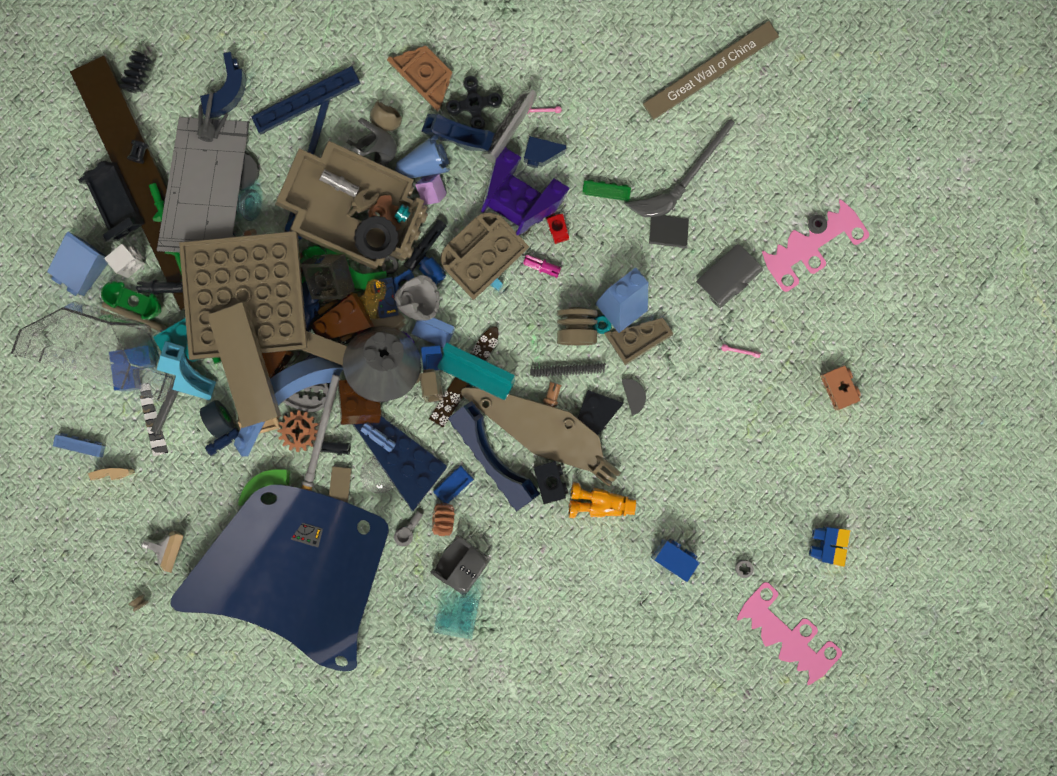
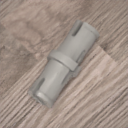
(339, 183)

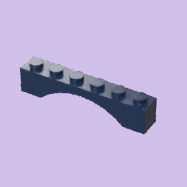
(470, 425)

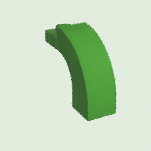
(266, 478)

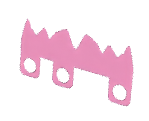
(803, 247)
(793, 643)

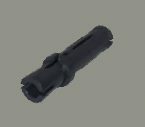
(426, 243)
(156, 287)

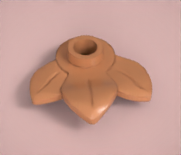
(385, 209)

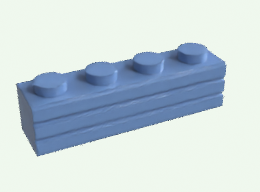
(82, 446)

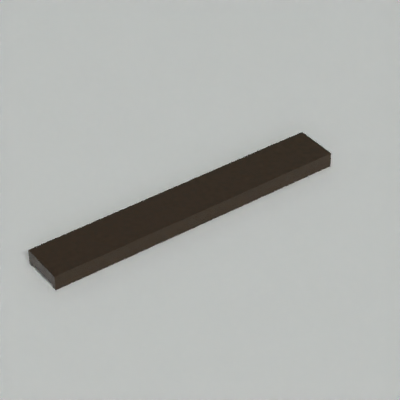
(117, 130)

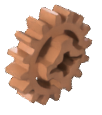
(298, 423)

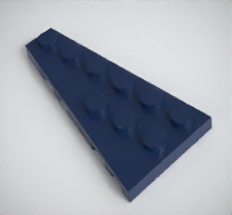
(407, 465)

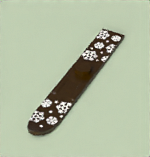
(453, 394)

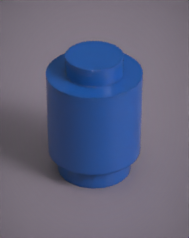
(432, 269)

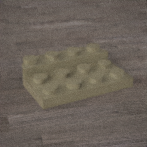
(481, 253)

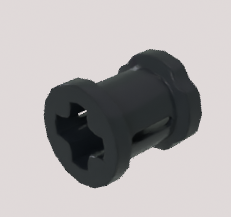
(135, 154)

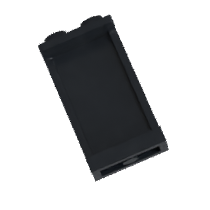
(113, 200)

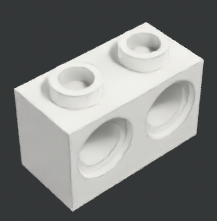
(125, 260)

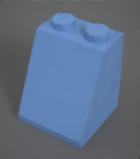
(77, 264)
(625, 300)

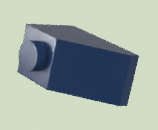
(541, 152)

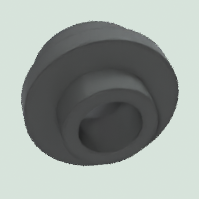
(811, 224)

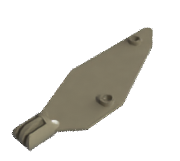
(546, 431)

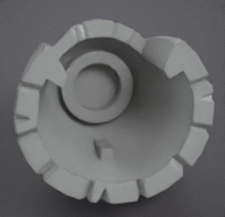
(418, 298)

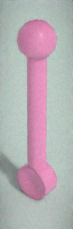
(557, 109)
(724, 347)

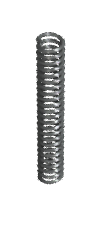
(584, 368)

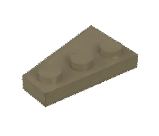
(638, 339)

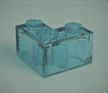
(459, 624)

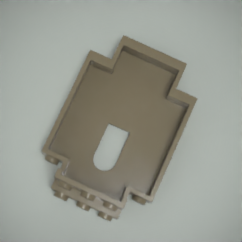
(323, 210)

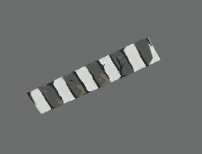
(156, 440)

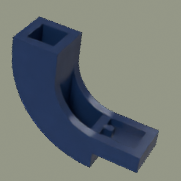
(232, 91)

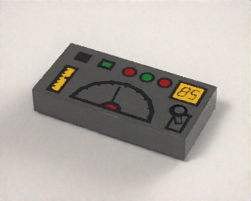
(308, 534)

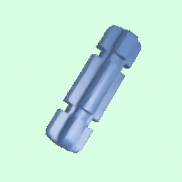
(378, 437)

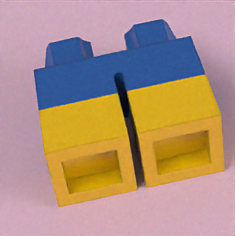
(828, 537)

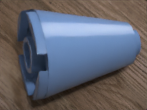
(424, 160)

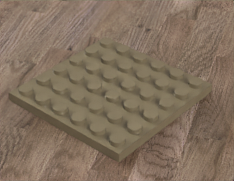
(248, 270)

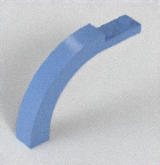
(285, 384)

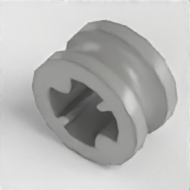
(740, 573)

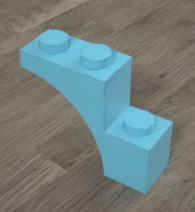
(187, 379)

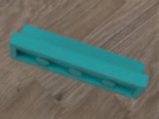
(476, 371)

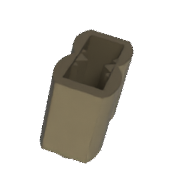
(431, 386)

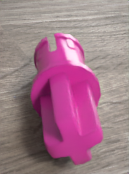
(542, 265)

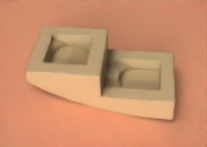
(114, 473)

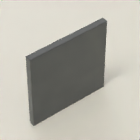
(669, 231)

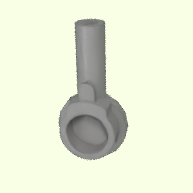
(404, 535)

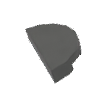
(249, 173)
(635, 395)

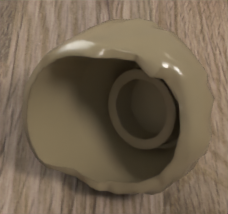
(385, 116)

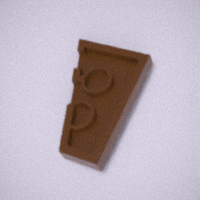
(343, 319)

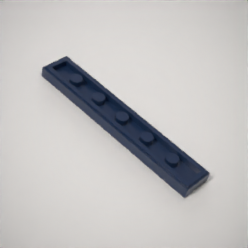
(306, 100)

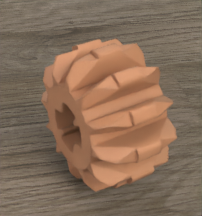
(443, 519)

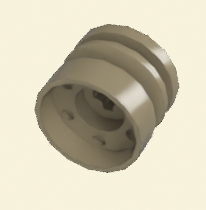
(577, 326)

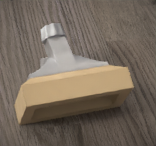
(165, 549)

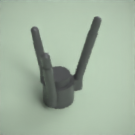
(206, 130)

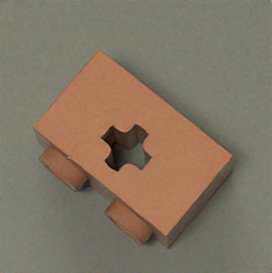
(836, 378)

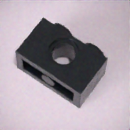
(550, 494)

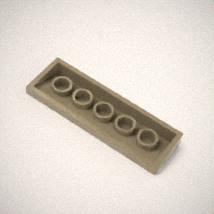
(244, 365)

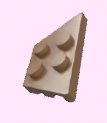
(424, 73)

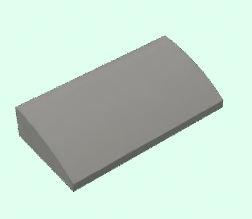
(510, 124)

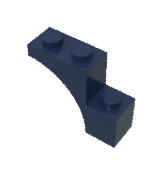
(457, 133)

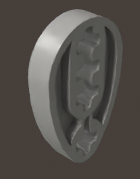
(306, 403)

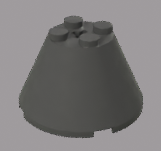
(381, 364)

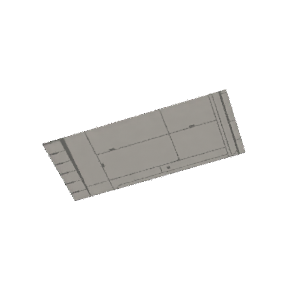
(202, 184)

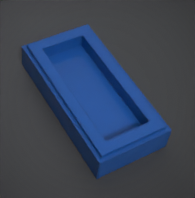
(453, 485)

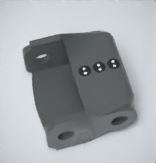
(461, 565)

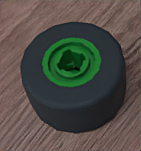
(216, 418)

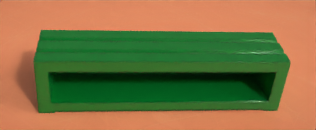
(603, 190)

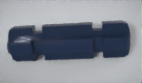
(222, 442)

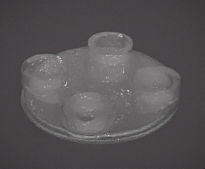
(374, 477)

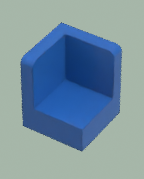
(431, 357)

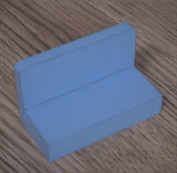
(434, 331)

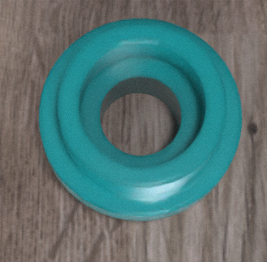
(402, 213)
(602, 330)

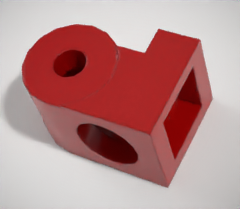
(557, 228)

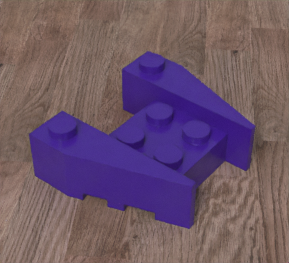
(517, 199)

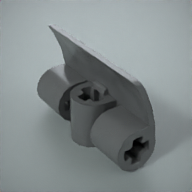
(729, 275)

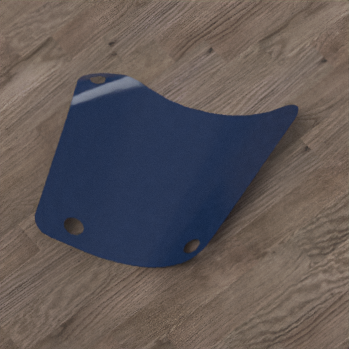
(286, 585)

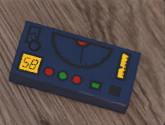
(387, 307)

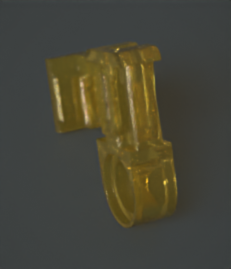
(372, 300)

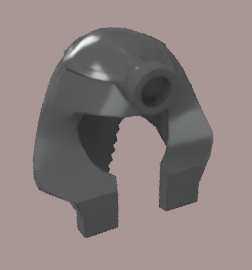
(378, 141)

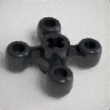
(473, 96)

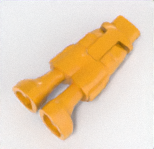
(602, 503)

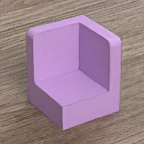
(431, 189)

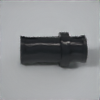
(336, 447)

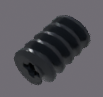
(134, 76)

